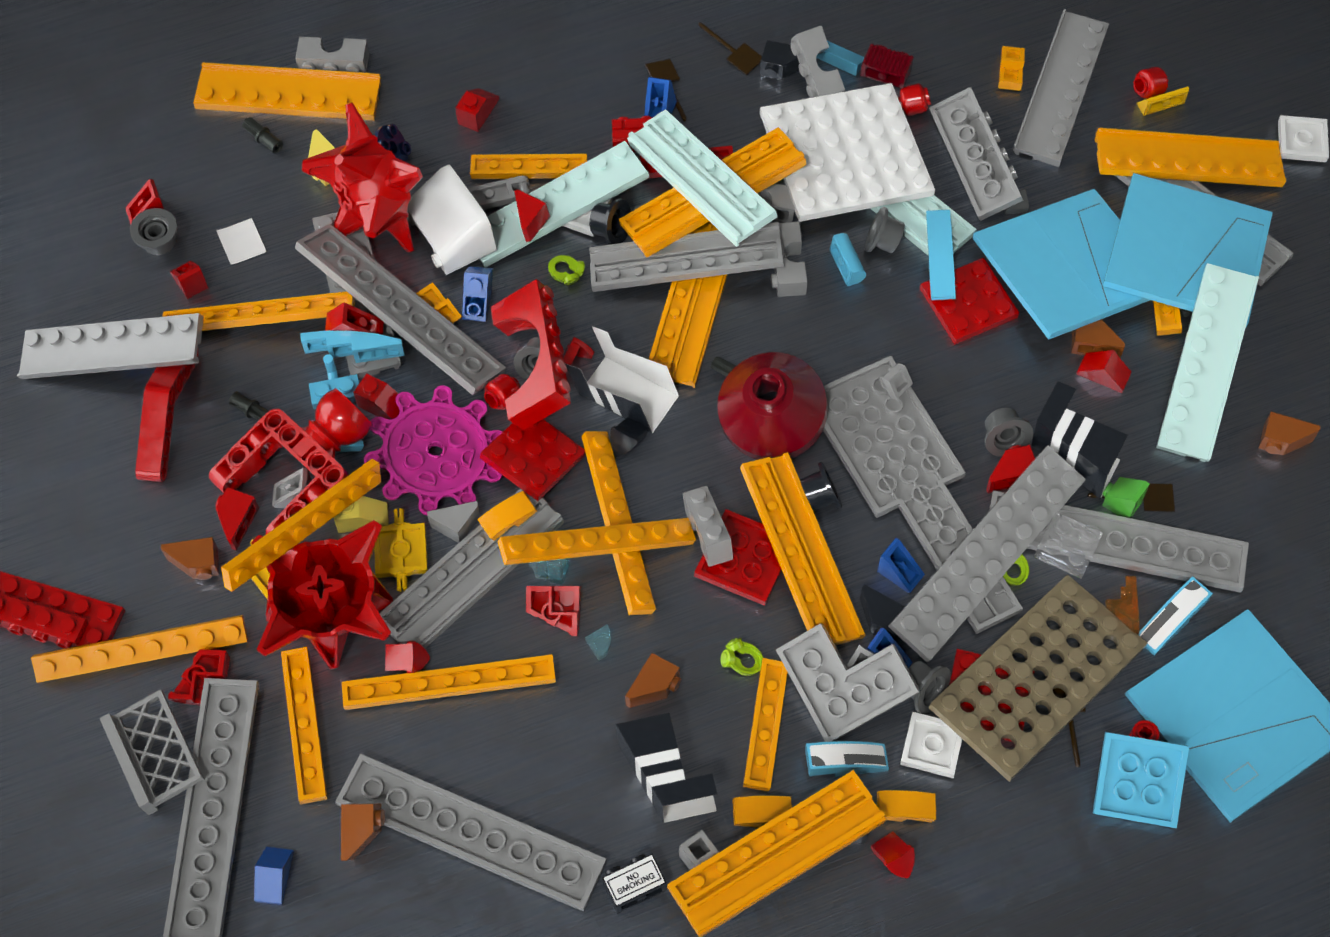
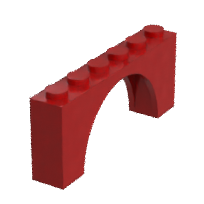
(547, 385)

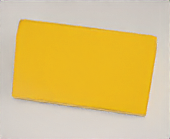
(1163, 101)

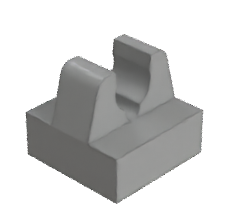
(896, 381)

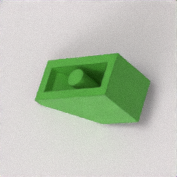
(1125, 496)

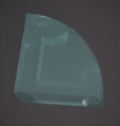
(599, 642)

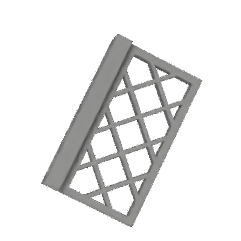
(134, 767)

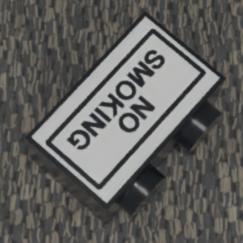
(634, 882)

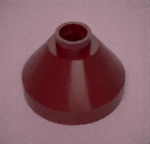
(775, 426)

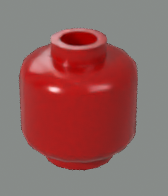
(1150, 82)
(914, 99)
(499, 390)

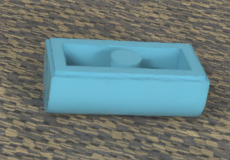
(847, 259)

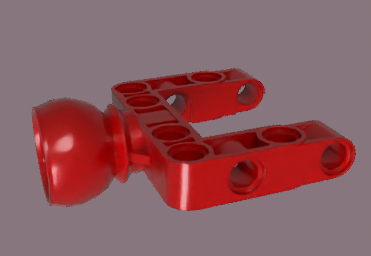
(314, 446)

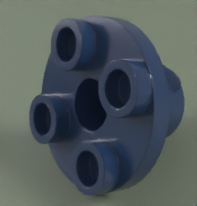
(393, 140)

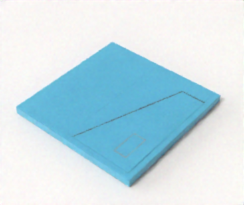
(1172, 235)
(1059, 262)
(1240, 711)

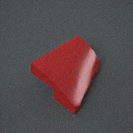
(556, 606)
(205, 665)

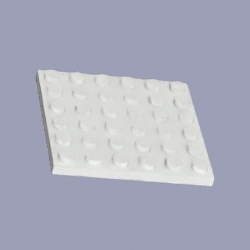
(854, 152)

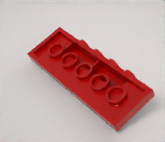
(55, 613)

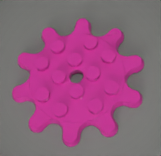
(430, 425)

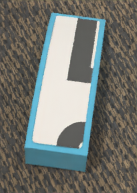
(1174, 615)
(845, 756)

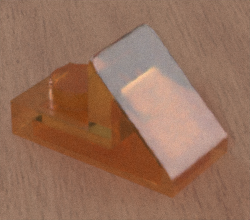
(1127, 607)

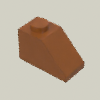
(1096, 338)
(1286, 434)
(194, 557)
(653, 682)
(359, 827)

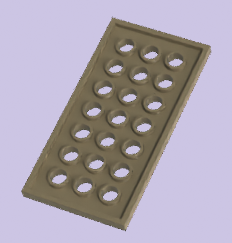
(1061, 710)

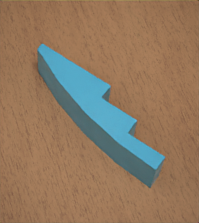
(940, 255)
(360, 344)

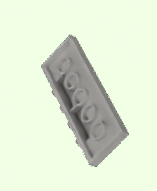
(976, 153)

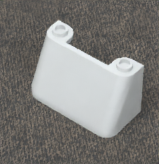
(451, 221)

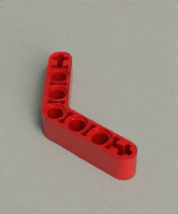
(157, 420)

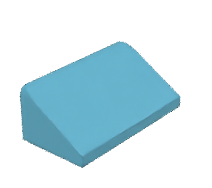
(842, 58)

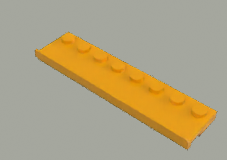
(286, 91)
(1190, 157)
(673, 216)
(688, 324)
(801, 548)
(776, 853)

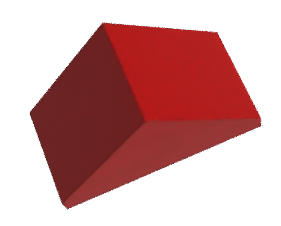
(145, 199)
(532, 214)
(189, 279)
(1105, 369)

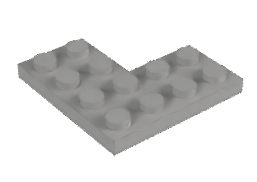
(841, 696)

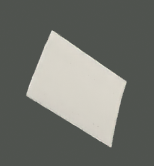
(241, 241)

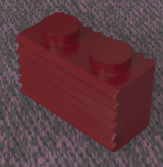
(887, 65)

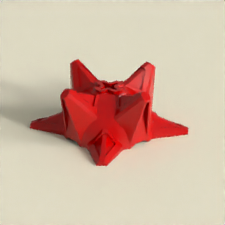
(368, 182)
(324, 593)

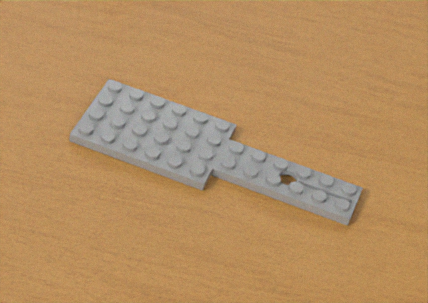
(905, 465)

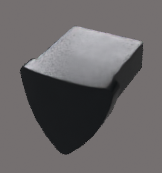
(626, 436)

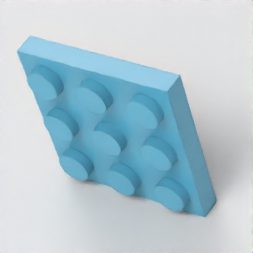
(1140, 779)

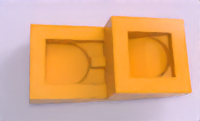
(1011, 68)
(436, 300)
(509, 512)
(909, 805)
(759, 810)

